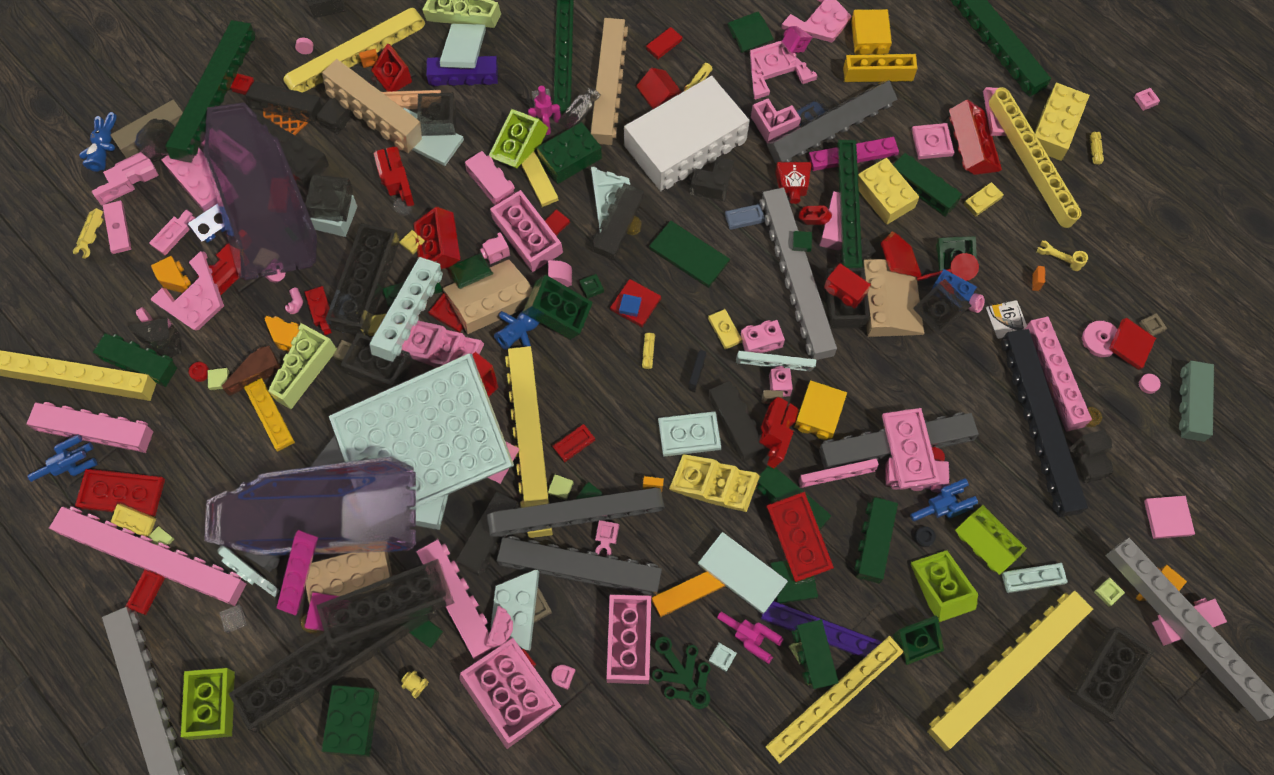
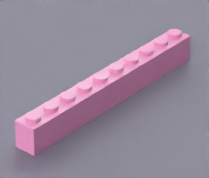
(147, 555)

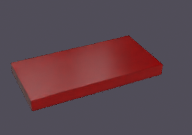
(106, 489)
(800, 537)

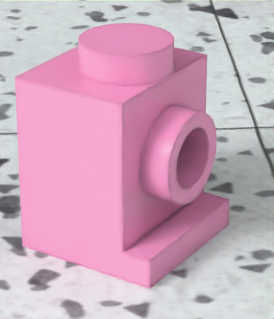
(495, 249)

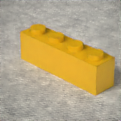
(880, 68)

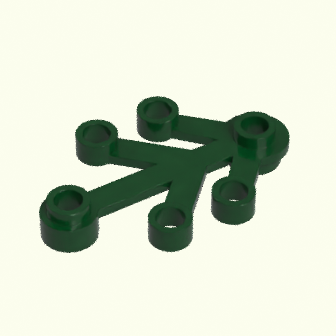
(683, 676)

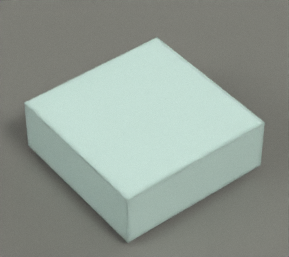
(722, 657)

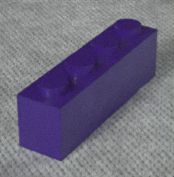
(484, 73)

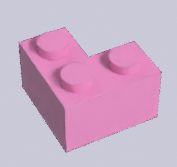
(772, 122)

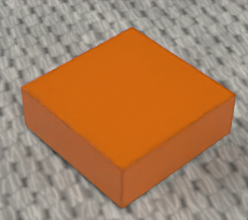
(368, 58)
(1038, 278)

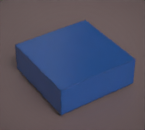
(630, 305)

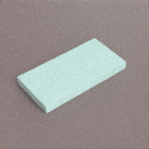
(462, 46)
(438, 147)
(770, 360)
(742, 572)

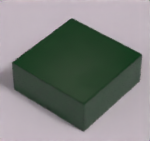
(802, 241)
(591, 286)

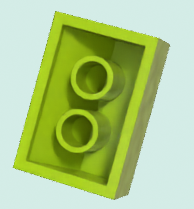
(990, 540)

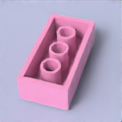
(194, 179)
(526, 231)
(629, 639)

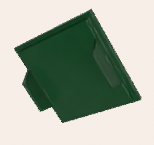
(470, 271)

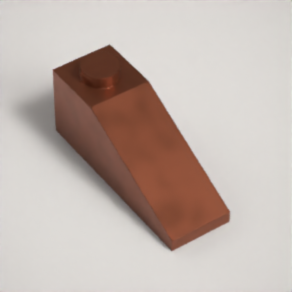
(256, 366)

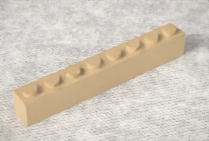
(608, 80)

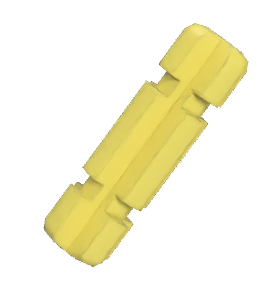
(1096, 148)
(648, 350)

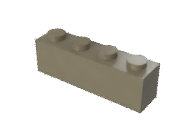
(126, 136)

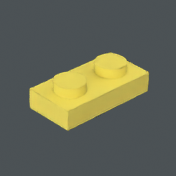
(983, 199)

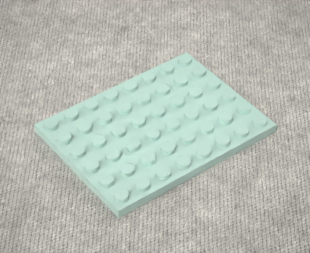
(432, 423)

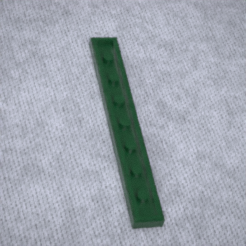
(563, 54)
(849, 204)

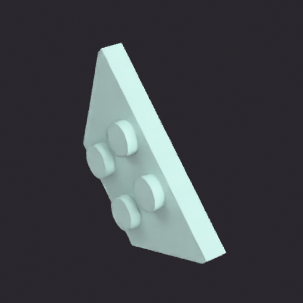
(605, 189)
(246, 571)
(519, 600)

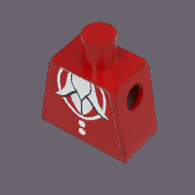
(793, 178)

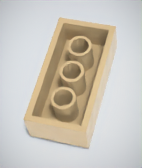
(347, 573)

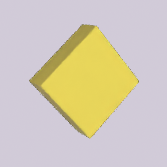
(409, 242)

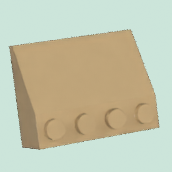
(484, 300)
(891, 301)

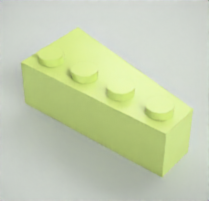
(463, 12)
(301, 365)

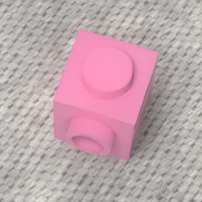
(781, 380)

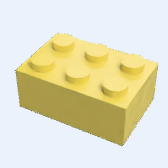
(887, 191)

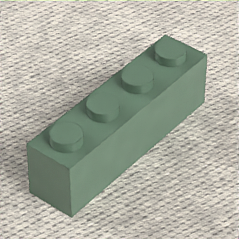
(1197, 401)

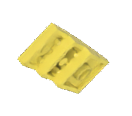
(714, 482)

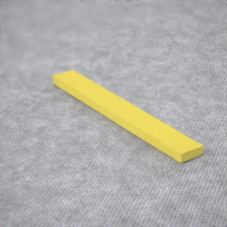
(834, 699)

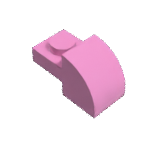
(560, 272)

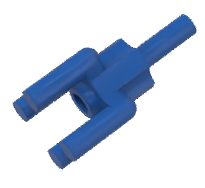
(66, 460)
(947, 503)

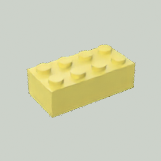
(1060, 120)

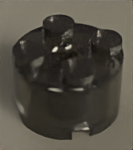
(153, 138)

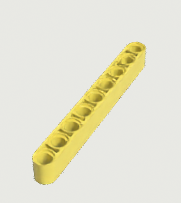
(376, 38)
(1034, 158)

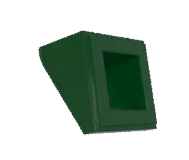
(589, 491)

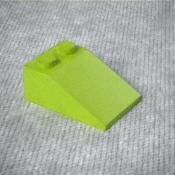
(518, 138)
(944, 586)

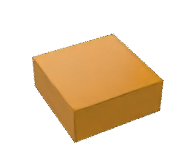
(652, 482)

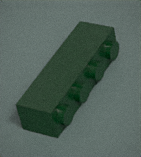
(927, 185)
(135, 359)
(778, 487)
(876, 540)

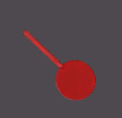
(962, 265)

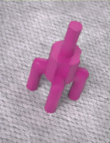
(544, 108)
(752, 635)

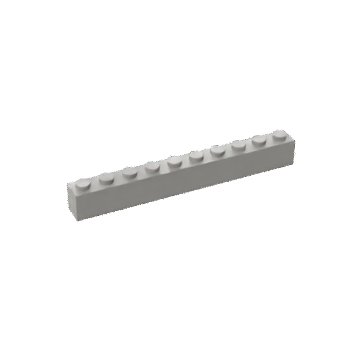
(798, 276)
(1194, 629)
(143, 693)

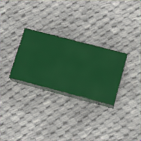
(427, 633)

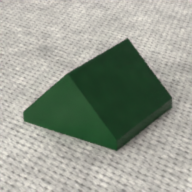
(920, 640)

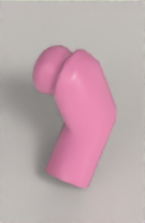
(296, 303)

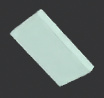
(689, 434)

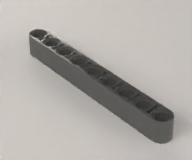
(575, 512)

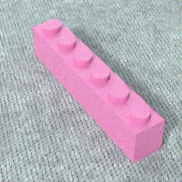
(90, 427)
(463, 611)

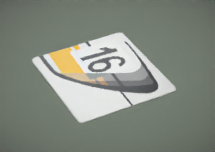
(1006, 318)

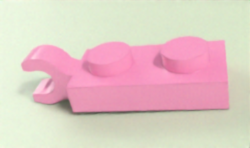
(172, 233)

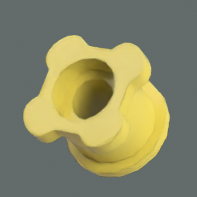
(414, 683)

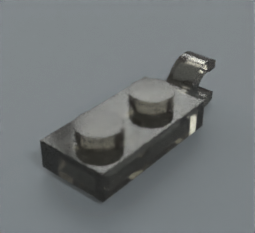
(579, 108)

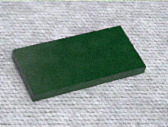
(689, 254)

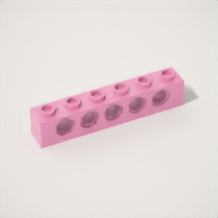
(1058, 375)

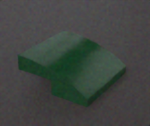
(750, 31)

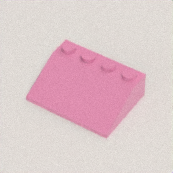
(509, 692)

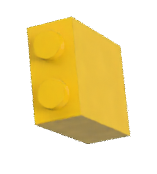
(871, 32)
(820, 410)

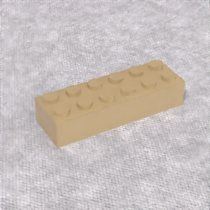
(372, 106)

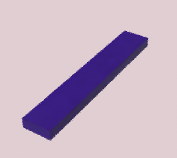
(836, 635)

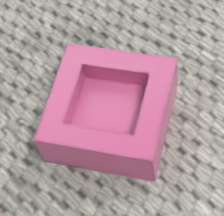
(1146, 99)

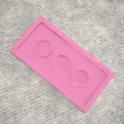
(910, 448)

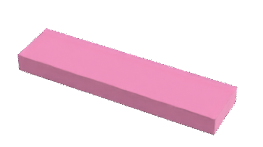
(838, 473)

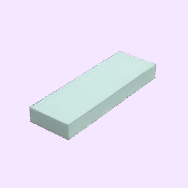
(1034, 578)

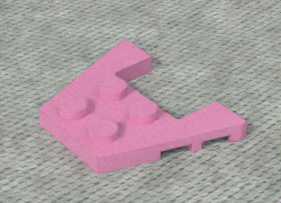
(824, 23)
(774, 61)
(198, 302)

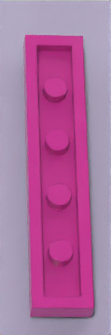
(865, 152)
(297, 572)

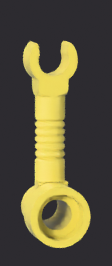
(1077, 261)

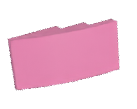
(438, 346)

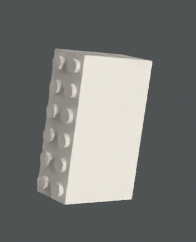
(686, 133)

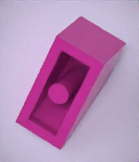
(796, 39)

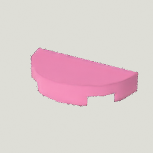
(501, 628)

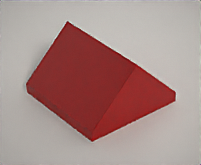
(391, 70)
(657, 87)

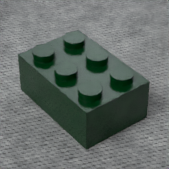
(569, 153)
(557, 307)
(815, 654)
(350, 721)

